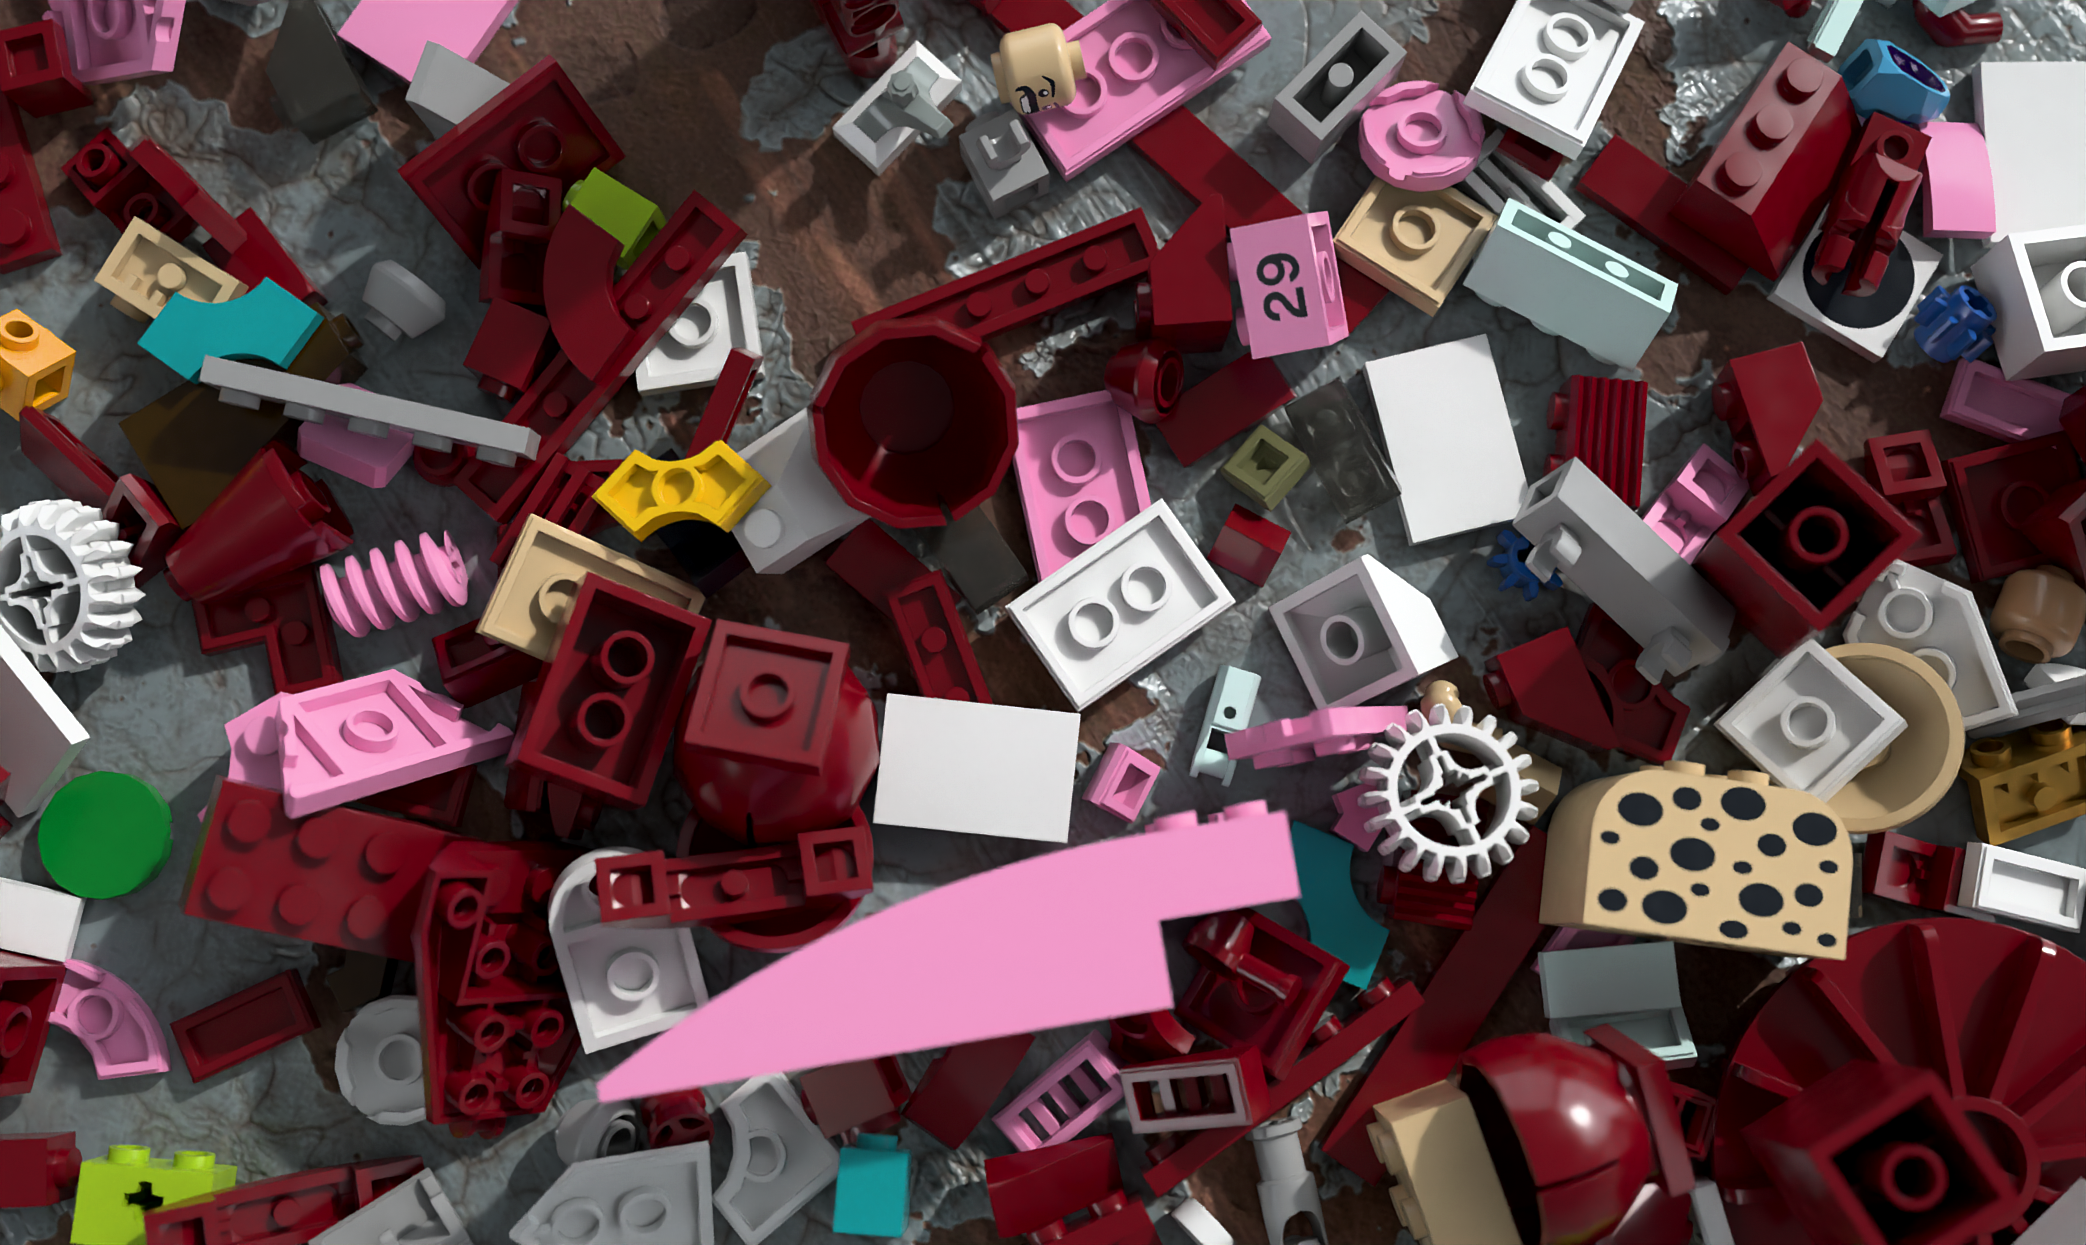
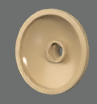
(1920, 761)

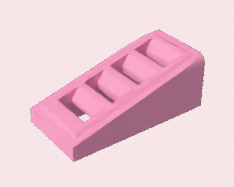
(1107, 1064)

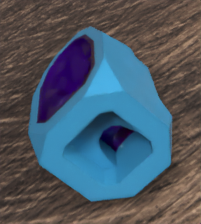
(1892, 84)

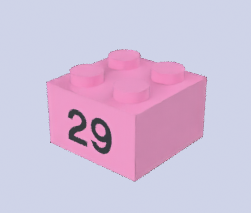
(1287, 285)

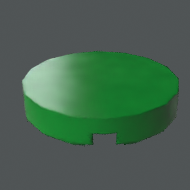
(105, 835)

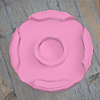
(1420, 136)

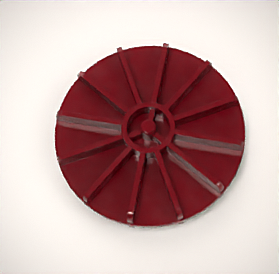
(1948, 995)

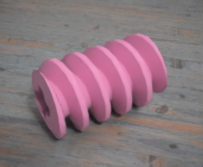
(395, 586)

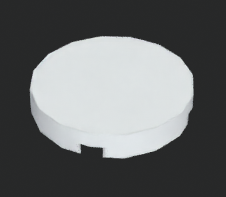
(382, 1061)

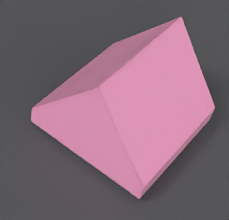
(1121, 782)

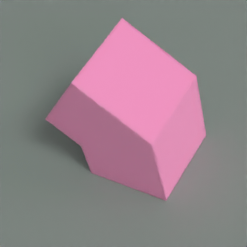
(1351, 818)

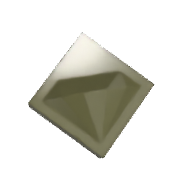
(1265, 467)

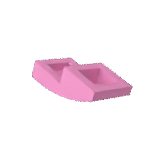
(1956, 182)
(1696, 502)

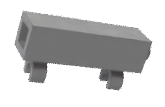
(1624, 570)

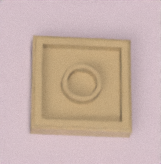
(1413, 240)

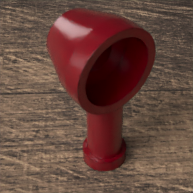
(1223, 946)

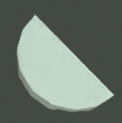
(1832, 28)

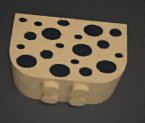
(1700, 862)

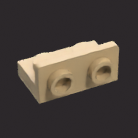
(152, 267)

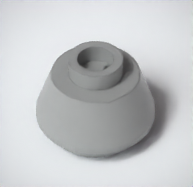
(401, 302)
(597, 1131)

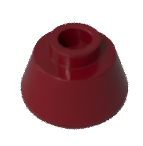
(1146, 378)

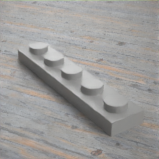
(369, 412)

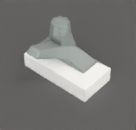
(899, 109)

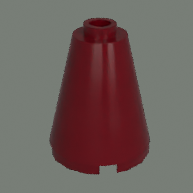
(258, 529)

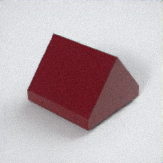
(1248, 545)

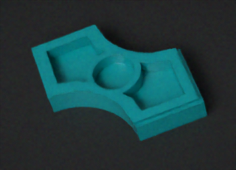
(259, 325)
(1329, 903)

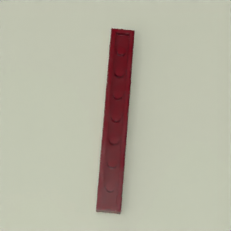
(1201, 162)

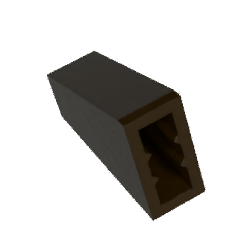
(200, 444)

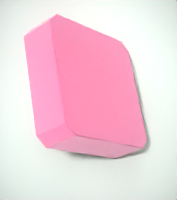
(352, 454)

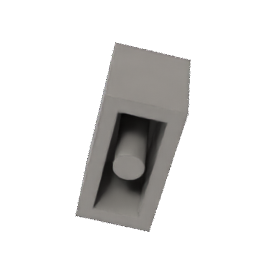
(1336, 87)

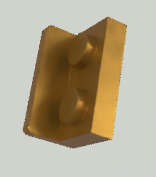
(2026, 780)

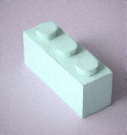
(1570, 285)

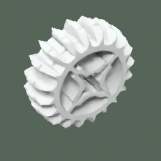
(92, 611)
(1459, 821)

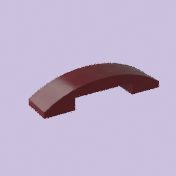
(733, 885)
(278, 1208)

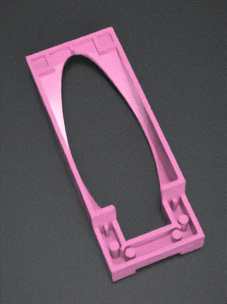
(980, 957)

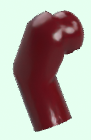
(1959, 27)

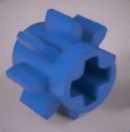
(1955, 324)
(1516, 572)

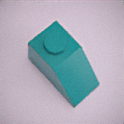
(873, 1187)

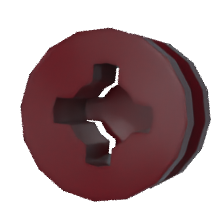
(676, 1118)

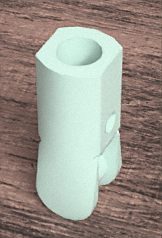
(1226, 713)

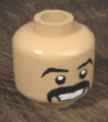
(1037, 69)

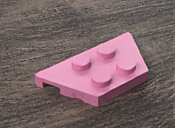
(118, 37)
(1325, 730)
(372, 738)

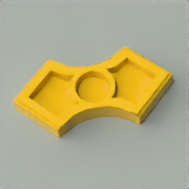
(706, 487)

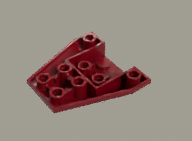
(491, 982)

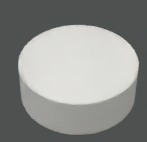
(1200, 1224)

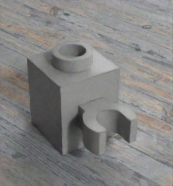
(1003, 162)

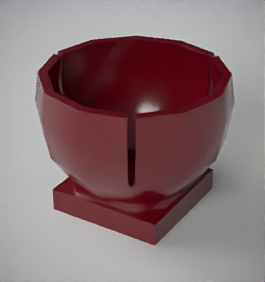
(913, 421)
(774, 733)
(1575, 1129)

